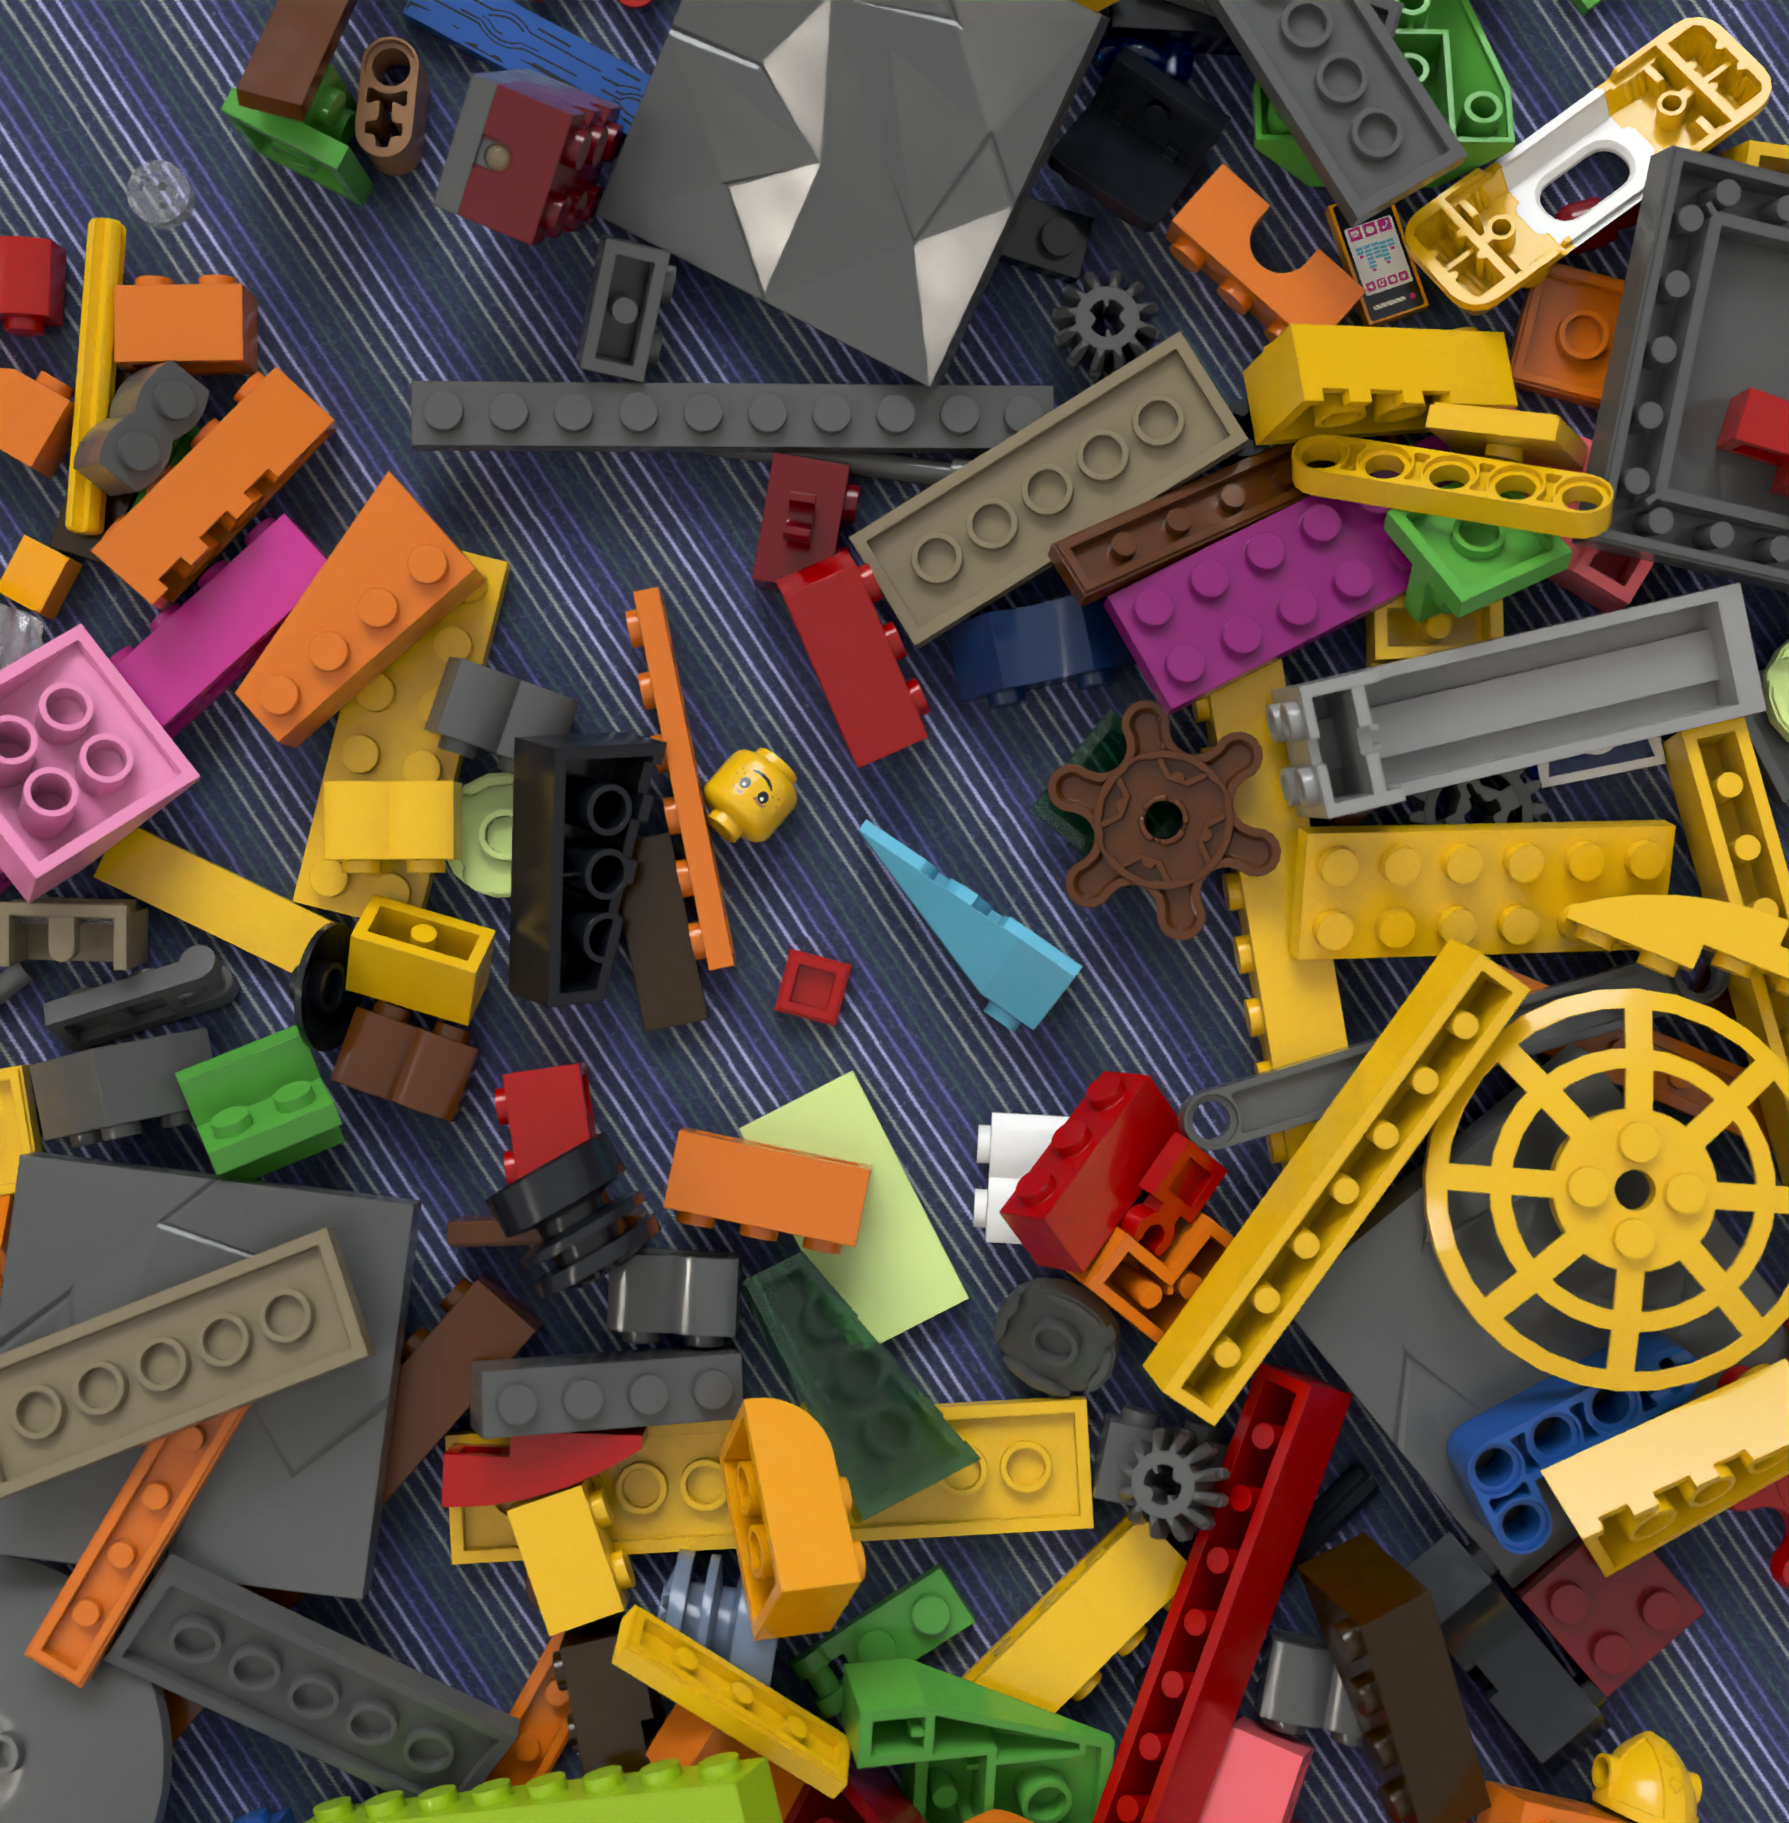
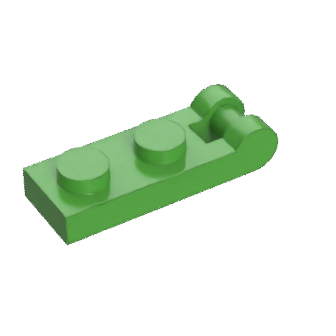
(895, 1628)

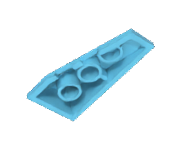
(995, 952)

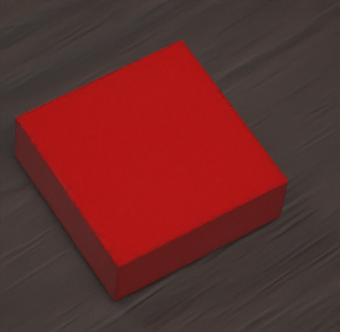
(813, 987)

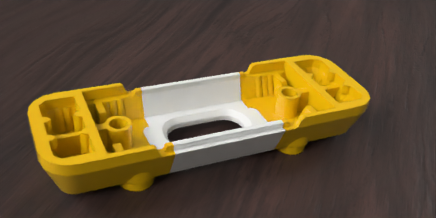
(1490, 227)

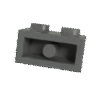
(623, 308)

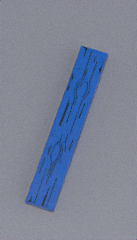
(517, 38)

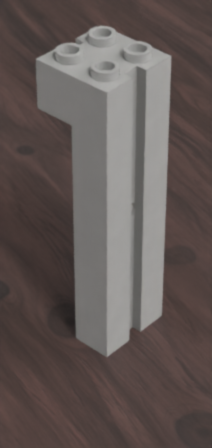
(1515, 702)

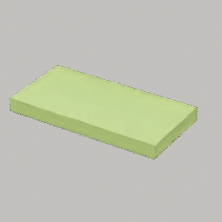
(898, 1263)

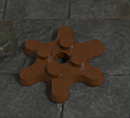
(1153, 774)

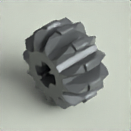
(1108, 300)
(1189, 1467)

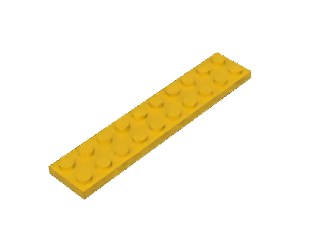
(674, 1494)

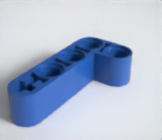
(1575, 1427)

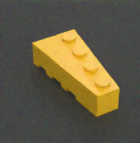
(1371, 379)
(1677, 1468)

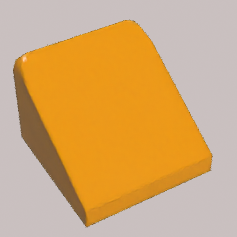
(39, 577)

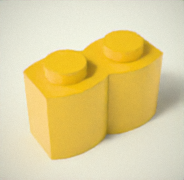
(393, 822)

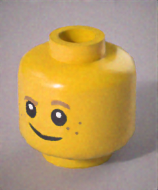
(750, 795)

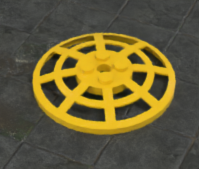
(1584, 1197)

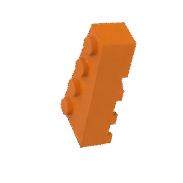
(215, 488)
(360, 613)

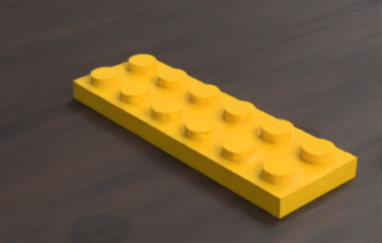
(385, 740)
(1478, 883)

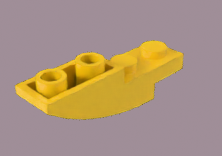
(1676, 928)

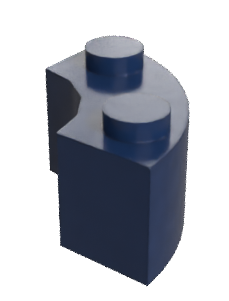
(1034, 649)

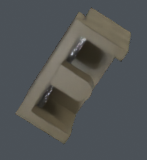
(74, 931)

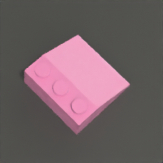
(76, 762)

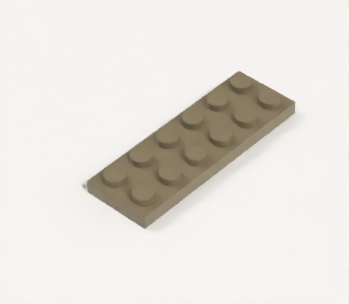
(1071, 469)
(177, 1360)

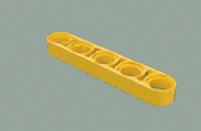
(1474, 502)

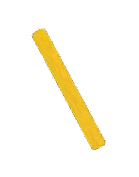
(95, 365)

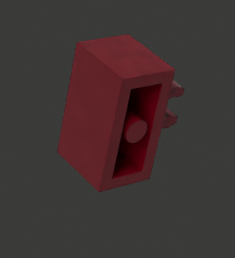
(802, 516)

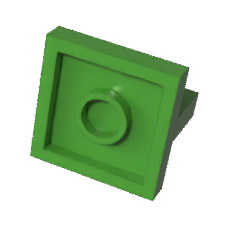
(311, 147)
(1469, 563)
(261, 1106)

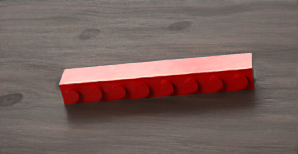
(1225, 1600)

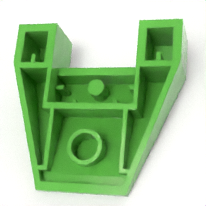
(972, 1745)

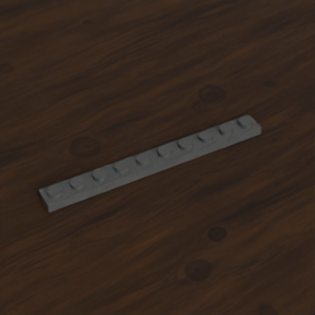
(720, 417)

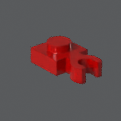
(1177, 1187)

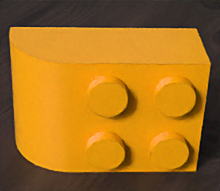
(789, 1520)

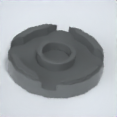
(1058, 1336)

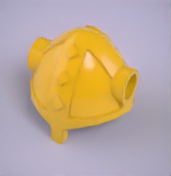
(1646, 1782)

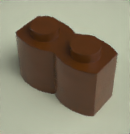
(407, 1062)

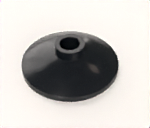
(318, 989)

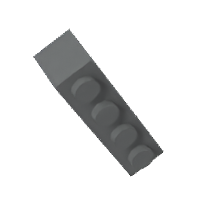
(604, 1390)

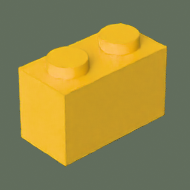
(419, 959)
(572, 1555)

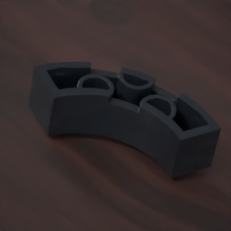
(1488, 1637)

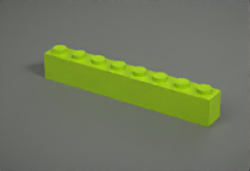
(662, 1792)

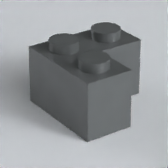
(113, 1087)

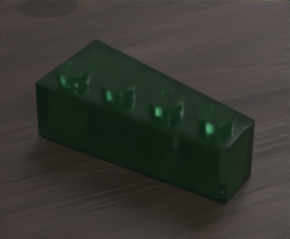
(877, 1420)

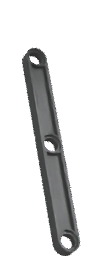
(1306, 1088)

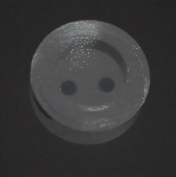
(160, 194)

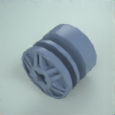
(715, 1616)

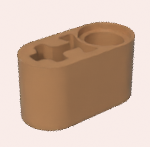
(405, 101)

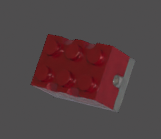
(528, 155)

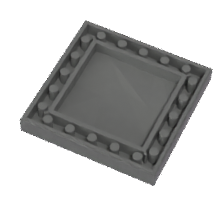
(852, 155)
(1693, 330)
(1425, 1363)
(308, 1466)

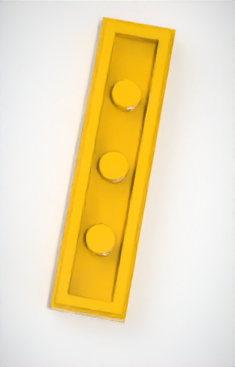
(210, 897)
(732, 1701)

